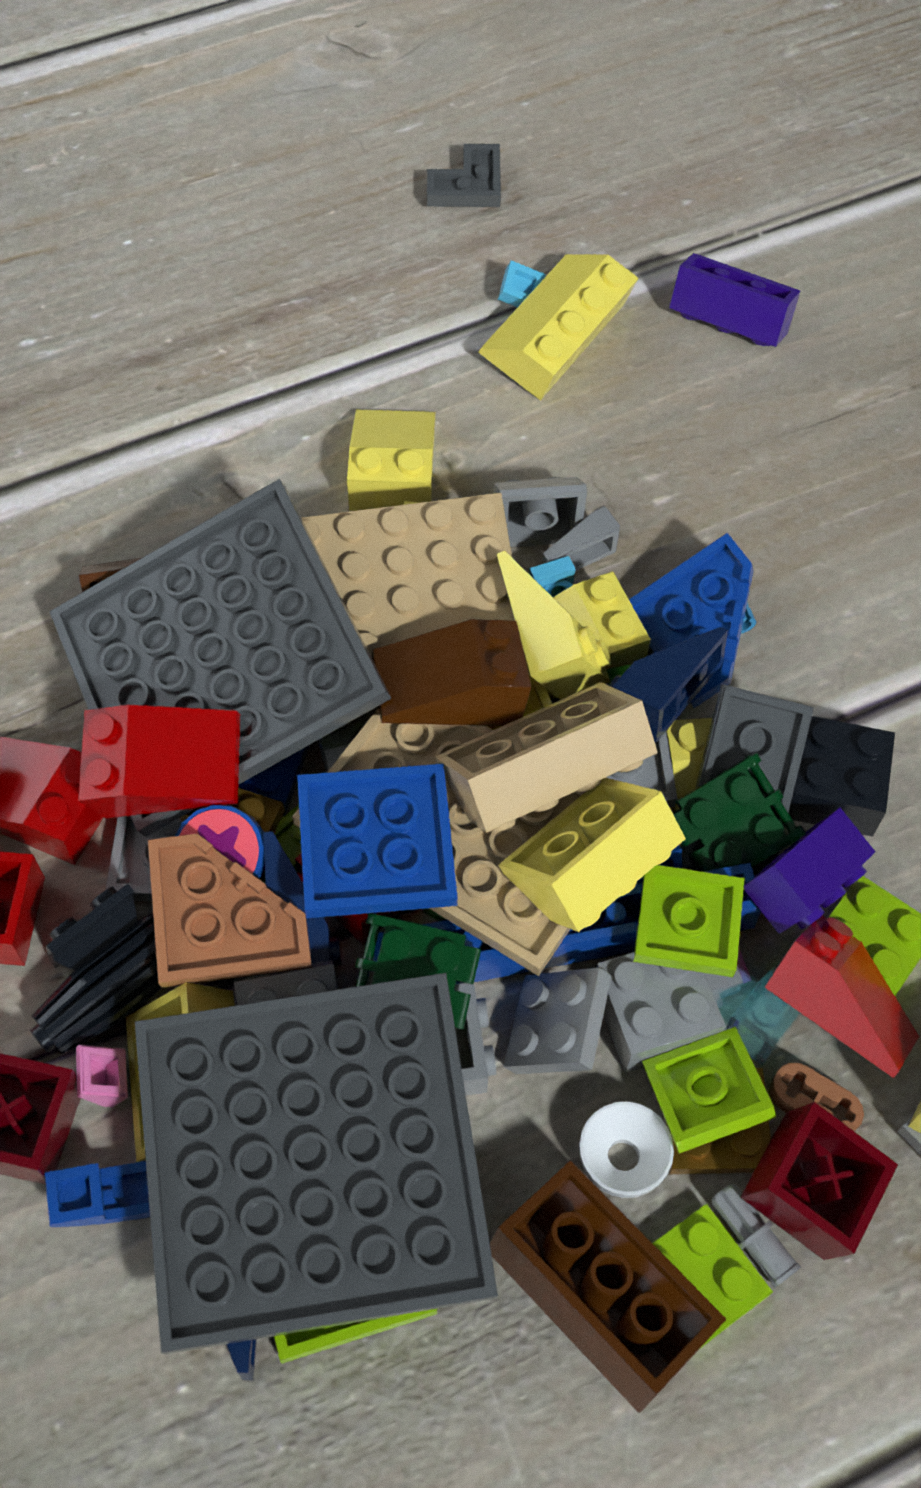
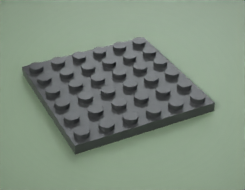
(227, 623)
(310, 1164)

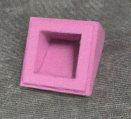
(101, 1074)

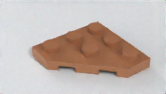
(218, 917)

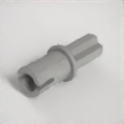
(755, 1235)

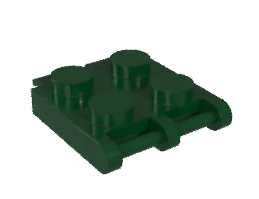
(735, 818)
(419, 951)

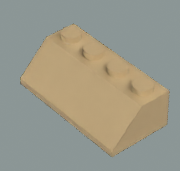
(548, 756)

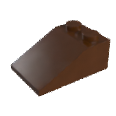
(456, 675)

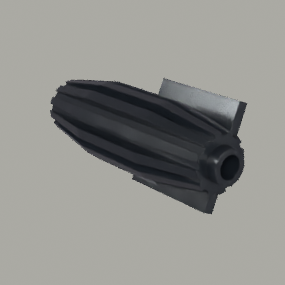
(111, 972)

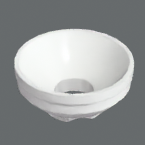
(640, 1129)

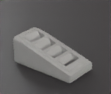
(587, 541)

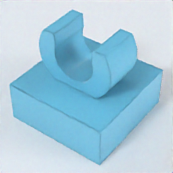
(554, 575)

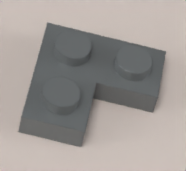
(473, 185)

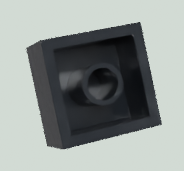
(844, 769)

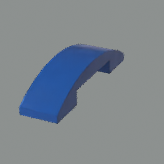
(97, 1195)

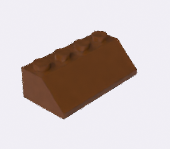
(605, 1285)

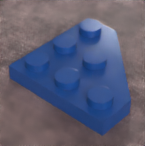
(696, 598)

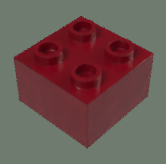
(35, 1116)
(819, 1181)

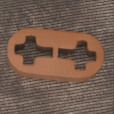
(816, 1087)

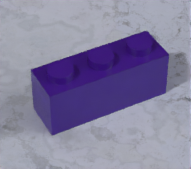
(734, 300)
(811, 873)

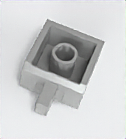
(661, 1007)

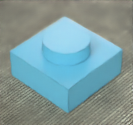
(518, 283)

